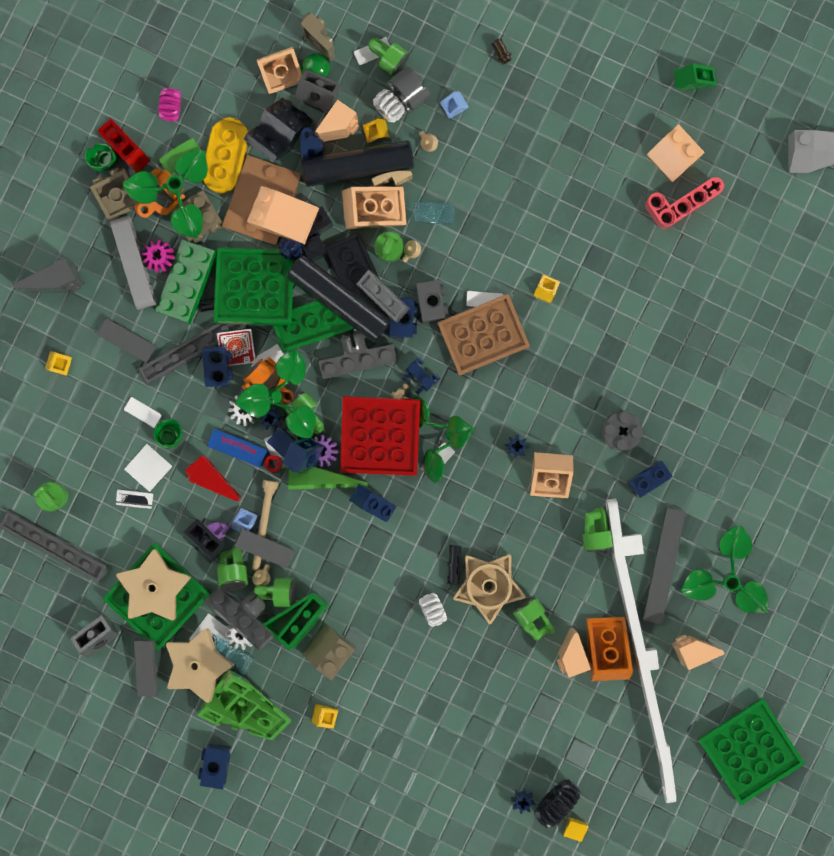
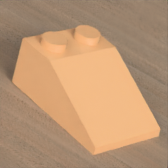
(373, 207)
(282, 215)

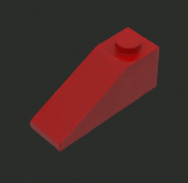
(124, 145)
(207, 476)

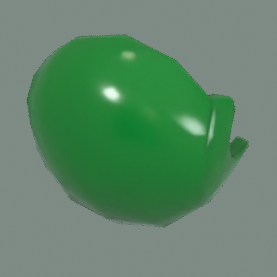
(316, 63)
(100, 157)
(168, 433)

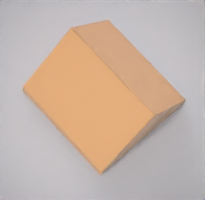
(280, 70)

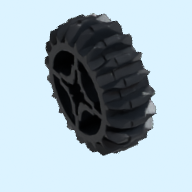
(557, 803)

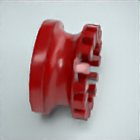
(279, 463)

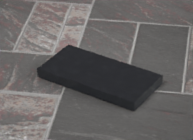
(351, 262)

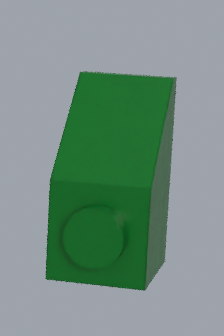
(694, 77)

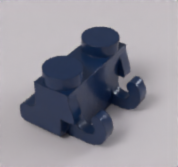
(310, 146)
(415, 370)

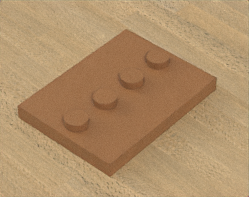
(253, 176)
(483, 334)

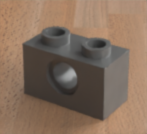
(317, 90)
(428, 312)
(94, 636)

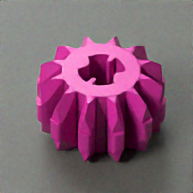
(169, 104)
(151, 258)

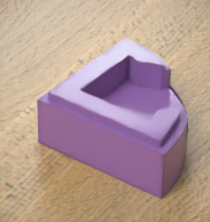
(218, 529)

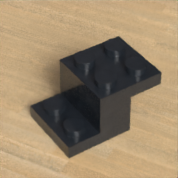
(278, 129)

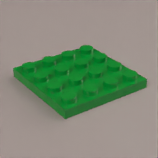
(252, 287)
(151, 624)
(751, 751)

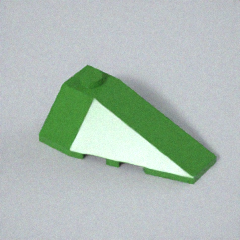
(321, 478)

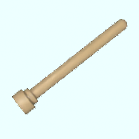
(269, 488)

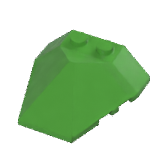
(243, 707)

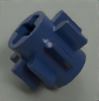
(290, 249)
(275, 421)
(520, 442)
(526, 804)

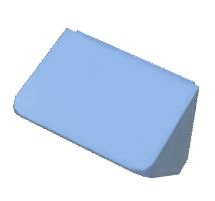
(454, 104)
(244, 519)

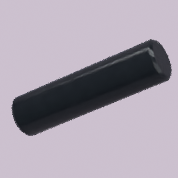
(357, 163)
(338, 298)

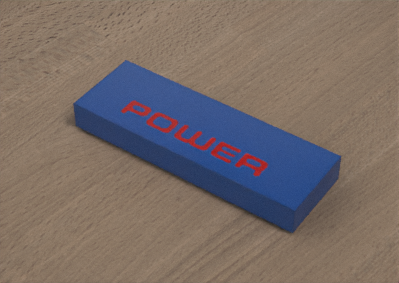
(237, 448)

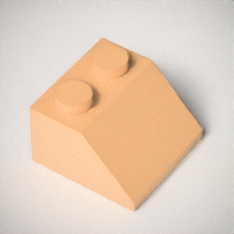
(338, 123)
(675, 153)
(551, 475)
(694, 651)
(572, 655)

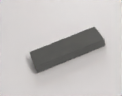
(383, 296)
(126, 340)
(264, 548)
(146, 667)

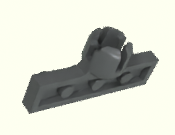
(356, 357)
(242, 616)

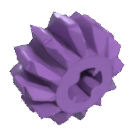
(328, 454)

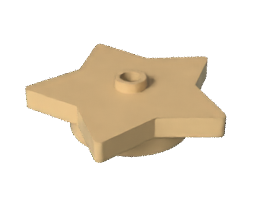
(156, 573)
(488, 600)
(198, 652)

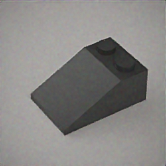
(56, 278)

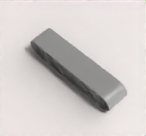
(133, 262)

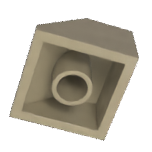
(329, 651)

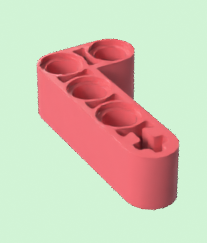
(687, 200)

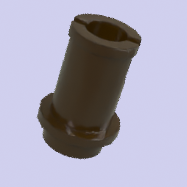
(501, 51)

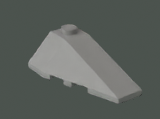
(810, 150)

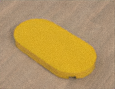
(225, 155)

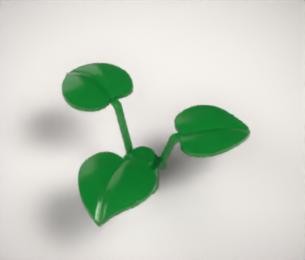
(191, 166)
(257, 398)
(457, 434)
(751, 597)

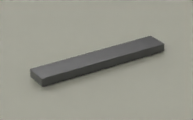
(184, 352)
(53, 546)
(663, 565)

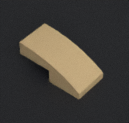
(397, 177)

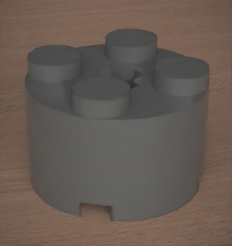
(408, 88)
(633, 431)

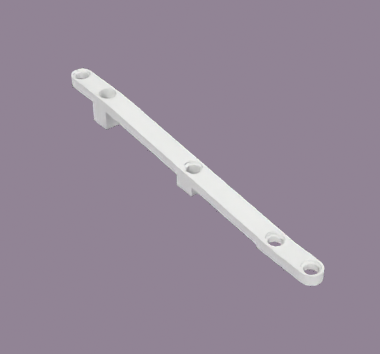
(645, 657)

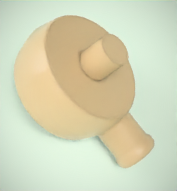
(428, 142)
(412, 250)
(401, 392)
(261, 577)

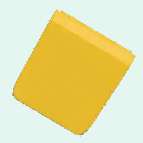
(376, 130)
(546, 288)
(58, 363)
(324, 716)
(575, 829)

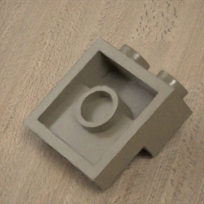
(315, 32)
(111, 193)
(211, 219)

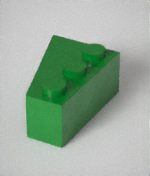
(296, 621)

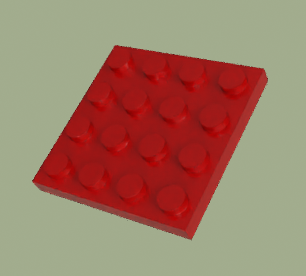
(380, 435)

